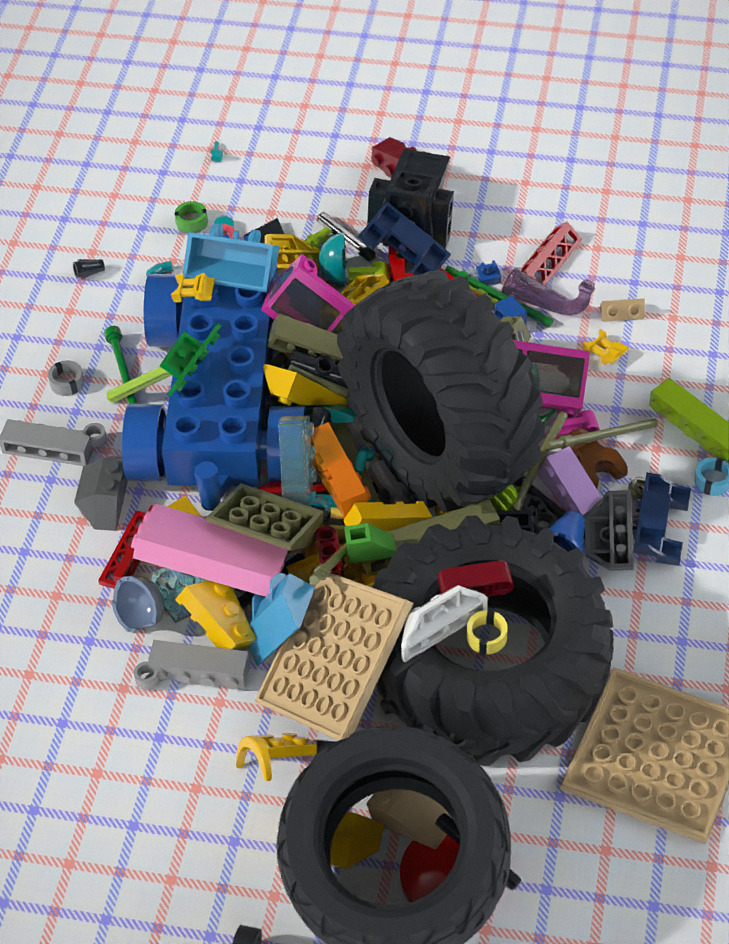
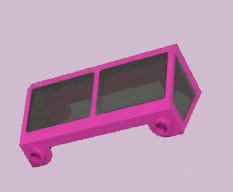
(306, 297)
(557, 375)

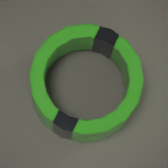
(195, 225)

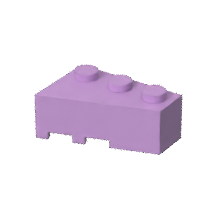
(569, 482)

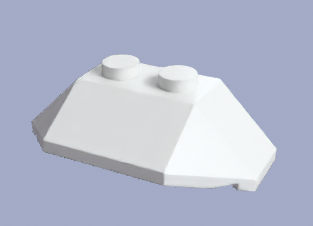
(439, 619)

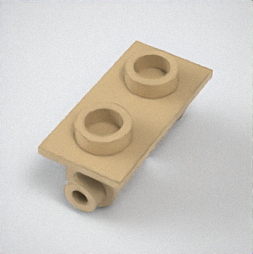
(622, 309)

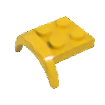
(268, 747)

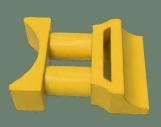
(201, 289)
(612, 352)

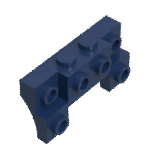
(406, 239)
(652, 521)

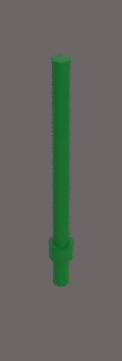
(498, 295)

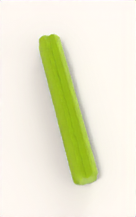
(137, 384)

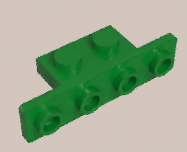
(183, 356)

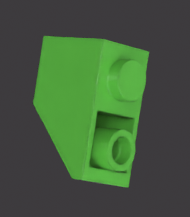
(368, 543)

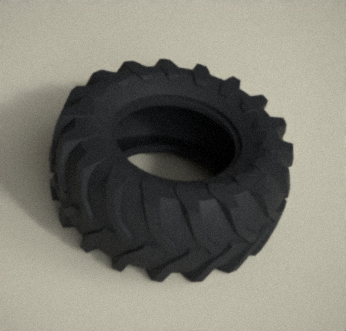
(441, 389)
(512, 707)

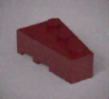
(387, 154)

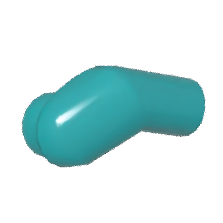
(160, 268)
(361, 457)

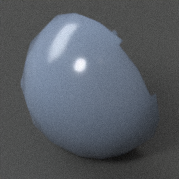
(137, 603)

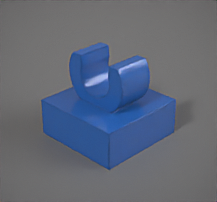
(489, 273)

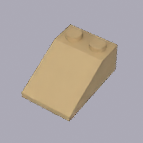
(408, 815)

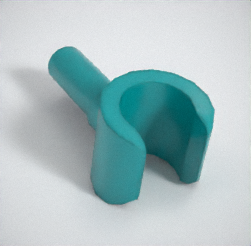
(217, 155)

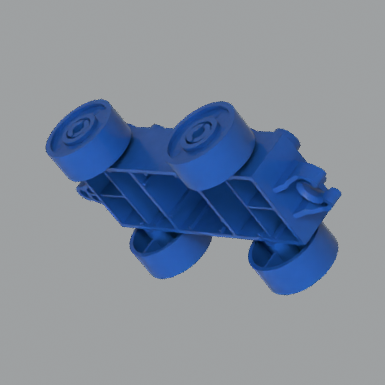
(218, 419)

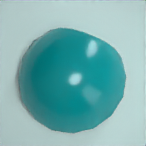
(333, 259)

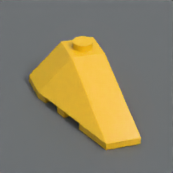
(297, 389)

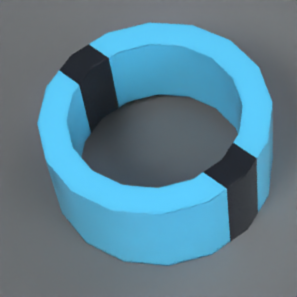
(709, 487)

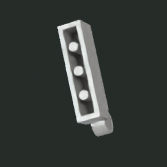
(51, 442)
(194, 665)

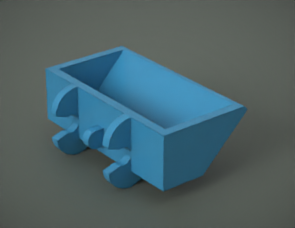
(230, 260)
(278, 614)

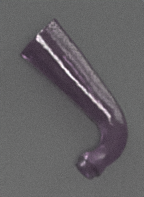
(531, 291)

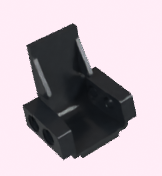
(417, 193)

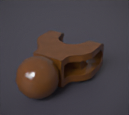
(598, 458)

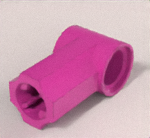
(584, 420)

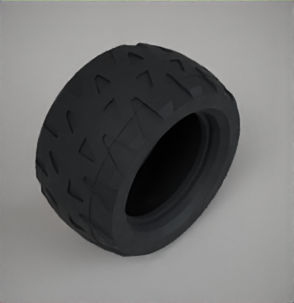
(379, 762)

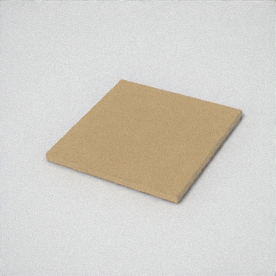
(335, 656)
(654, 755)

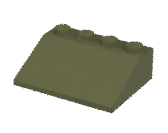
(268, 518)

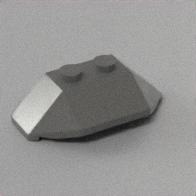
(102, 492)
(610, 531)

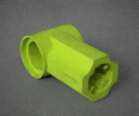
(376, 268)

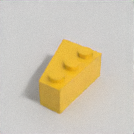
(364, 286)
(387, 516)
(218, 613)

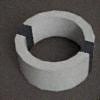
(68, 388)

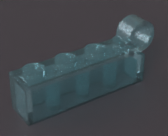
(296, 461)

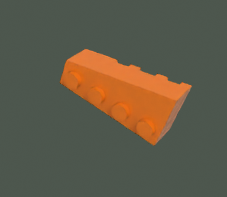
(337, 470)

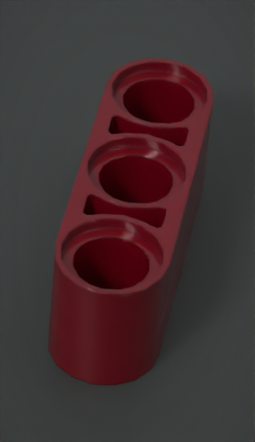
(327, 545)
(486, 578)

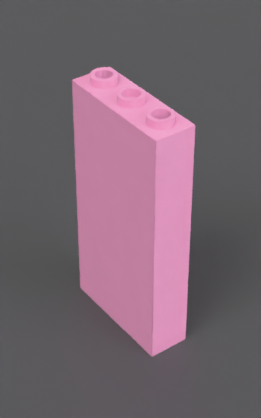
(207, 550)

